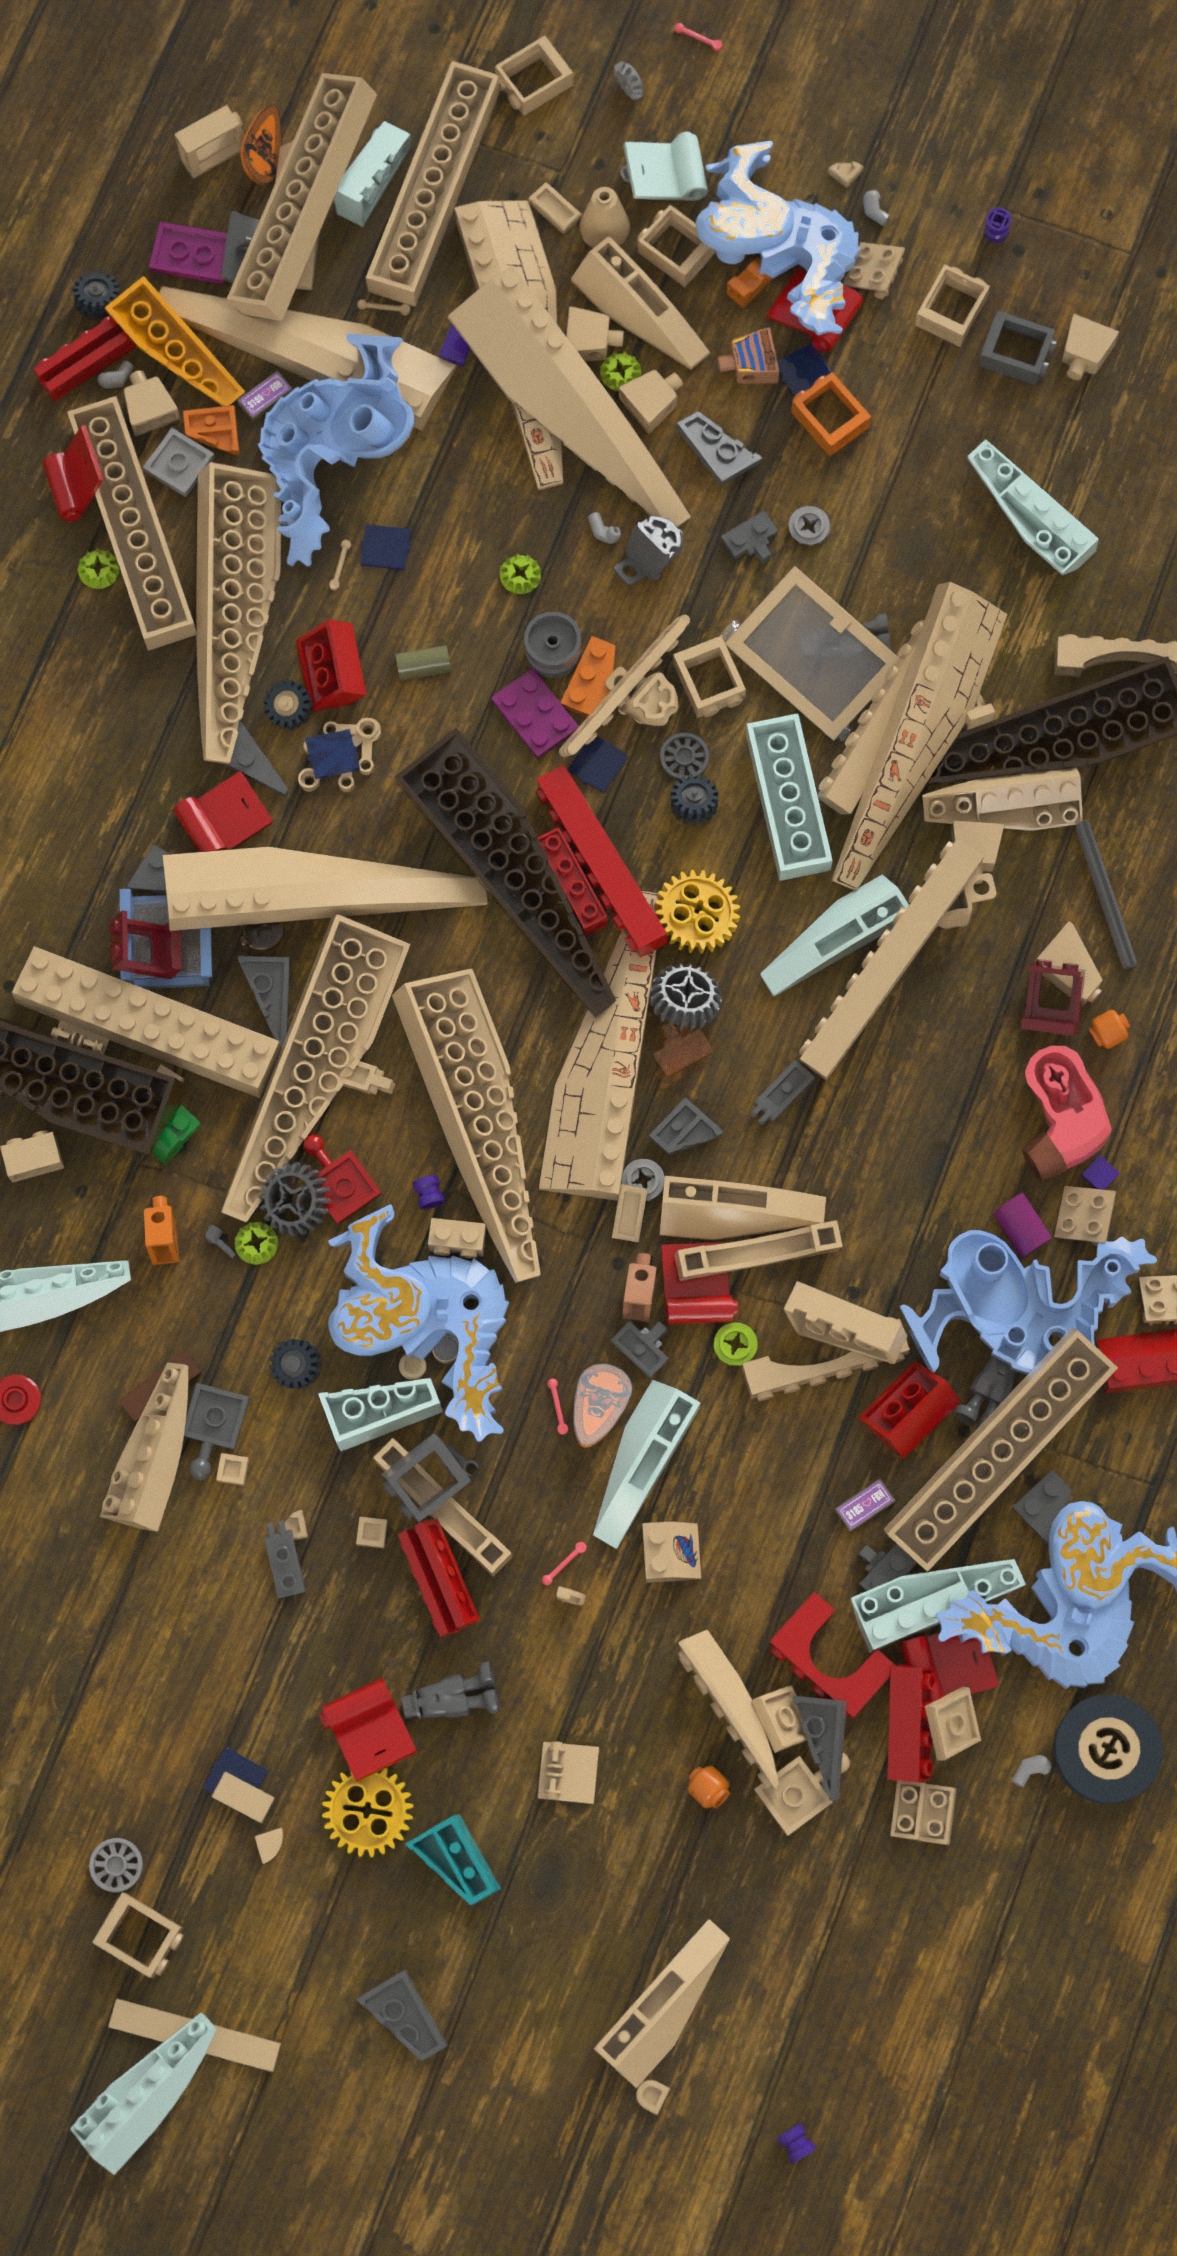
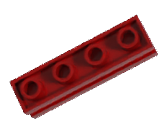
(83, 358)
(573, 882)
(438, 1577)
(908, 1723)

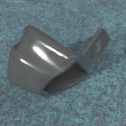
(651, 549)

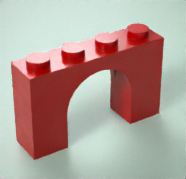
(793, 1645)

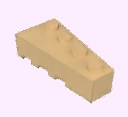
(844, 1324)

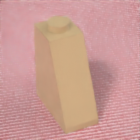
(1069, 948)

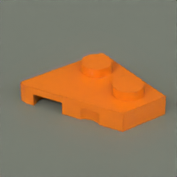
(213, 428)

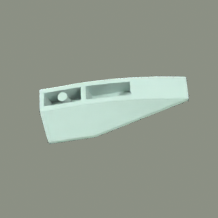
(1033, 512)
(836, 933)
(51, 1291)
(642, 1456)
(912, 1601)
(143, 2096)

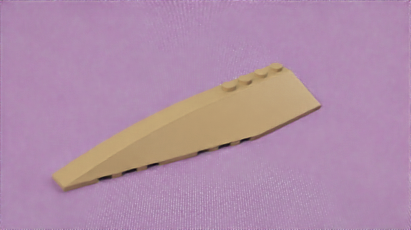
(299, 885)

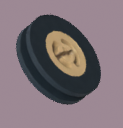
(1136, 1768)

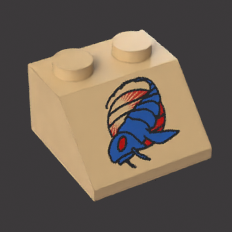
(671, 1551)

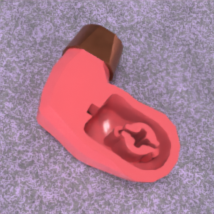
(1071, 1110)

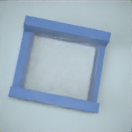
(195, 945)

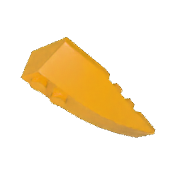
(171, 342)

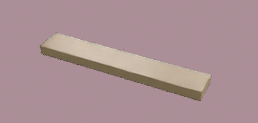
(225, 2043)

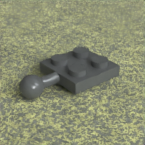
(216, 1420)

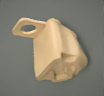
(650, 702)
(960, 911)

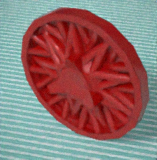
(18, 1399)

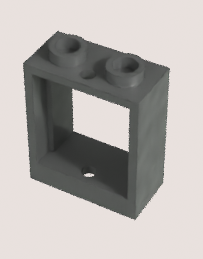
(1010, 366)
(434, 1445)

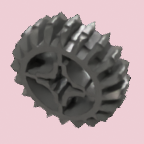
(701, 995)
(307, 1215)

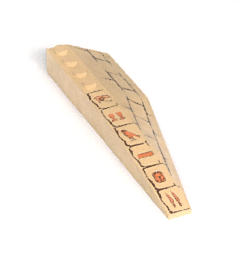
(494, 239)
(925, 720)
(599, 1084)

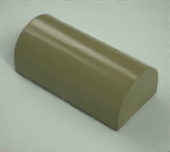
(423, 663)

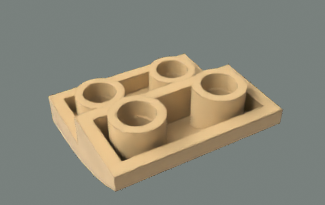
(923, 1812)

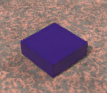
(1100, 1174)

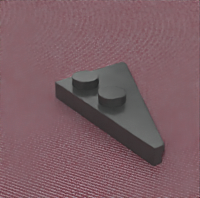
(253, 764)
(270, 985)
(825, 1730)

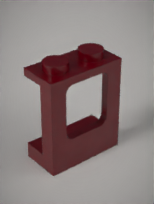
(164, 944)
(1050, 1019)

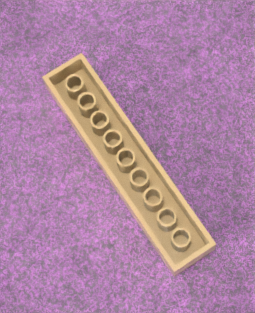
(433, 183)
(302, 196)
(135, 527)
(891, 959)
(146, 1022)
(1000, 1448)

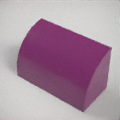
(1022, 1226)

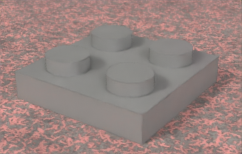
(178, 462)

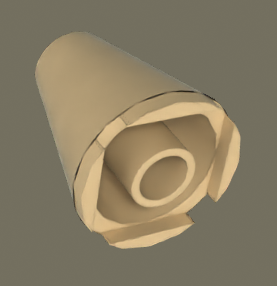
(604, 218)

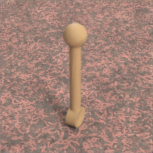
(404, 308)
(334, 584)

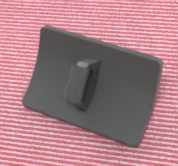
(239, 236)

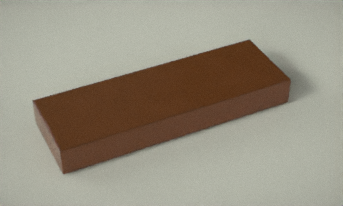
(137, 1399)

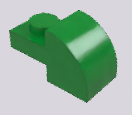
(177, 1132)

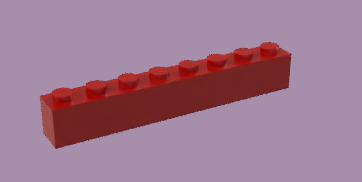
(601, 861)

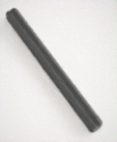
(1106, 895)

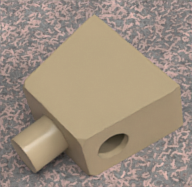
(591, 334)
(1087, 346)
(650, 398)
(149, 404)
(982, 838)

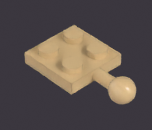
(798, 1796)

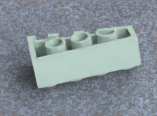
(371, 173)
(378, 1410)

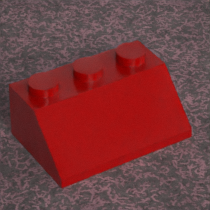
(331, 665)
(1141, 1360)
(909, 1409)

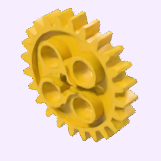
(706, 892)
(363, 1836)

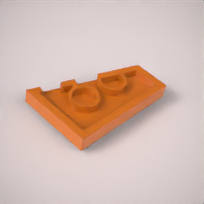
(588, 682)

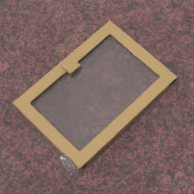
(812, 653)

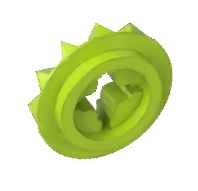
(609, 366)
(106, 576)
(518, 584)
(267, 1248)
(729, 1333)

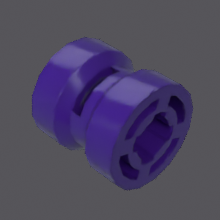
(993, 228)
(428, 1191)
(796, 2143)

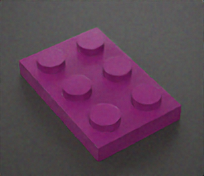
(189, 253)
(534, 713)

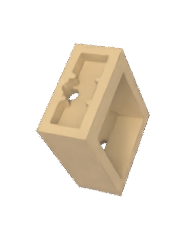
(539, 49)
(210, 141)
(692, 264)
(941, 325)
(700, 654)
(113, 1922)

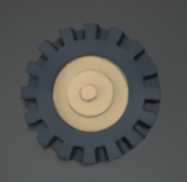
(287, 704)

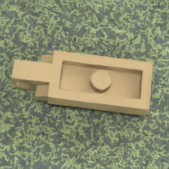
(364, 1077)

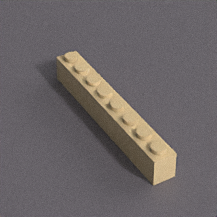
(853, 766)

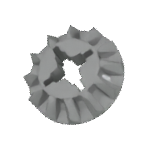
(629, 80)
(810, 515)
(649, 1169)

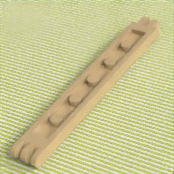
(619, 694)

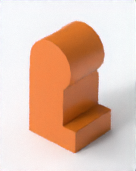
(747, 284)

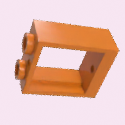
(844, 434)

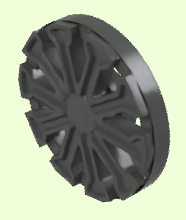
(684, 756)

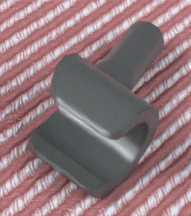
(213, 1235)
(461, 1459)

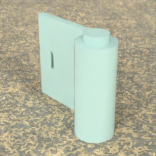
(667, 169)

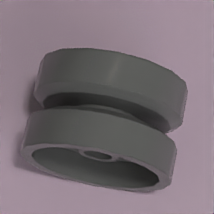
(552, 644)

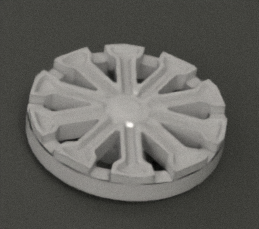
(116, 1865)

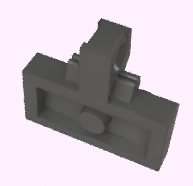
(751, 538)
(642, 1347)
(884, 1567)

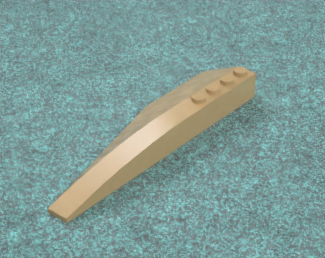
(313, 346)
(555, 386)
(233, 593)
(334, 1015)
(474, 1104)

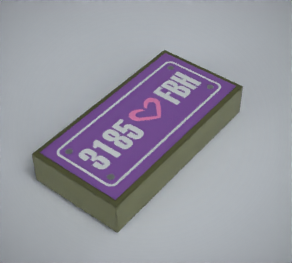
(264, 396)
(864, 1505)

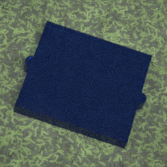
(802, 369)
(385, 547)
(332, 754)
(598, 764)
(237, 1766)

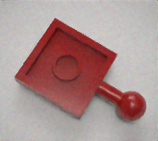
(345, 1177)

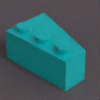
(456, 1859)

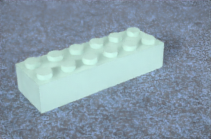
(788, 797)

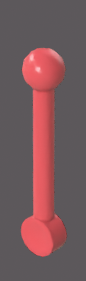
(716, 45)
(562, 1428)
(580, 1548)

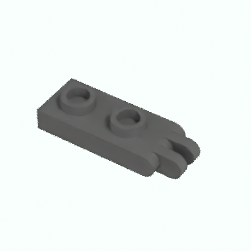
(782, 1093)
(284, 1561)

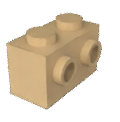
(32, 1156)
(457, 1238)

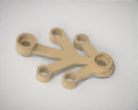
(358, 738)

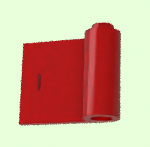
(781, 313)
(74, 476)
(220, 818)
(695, 1299)
(952, 1663)
(368, 1729)

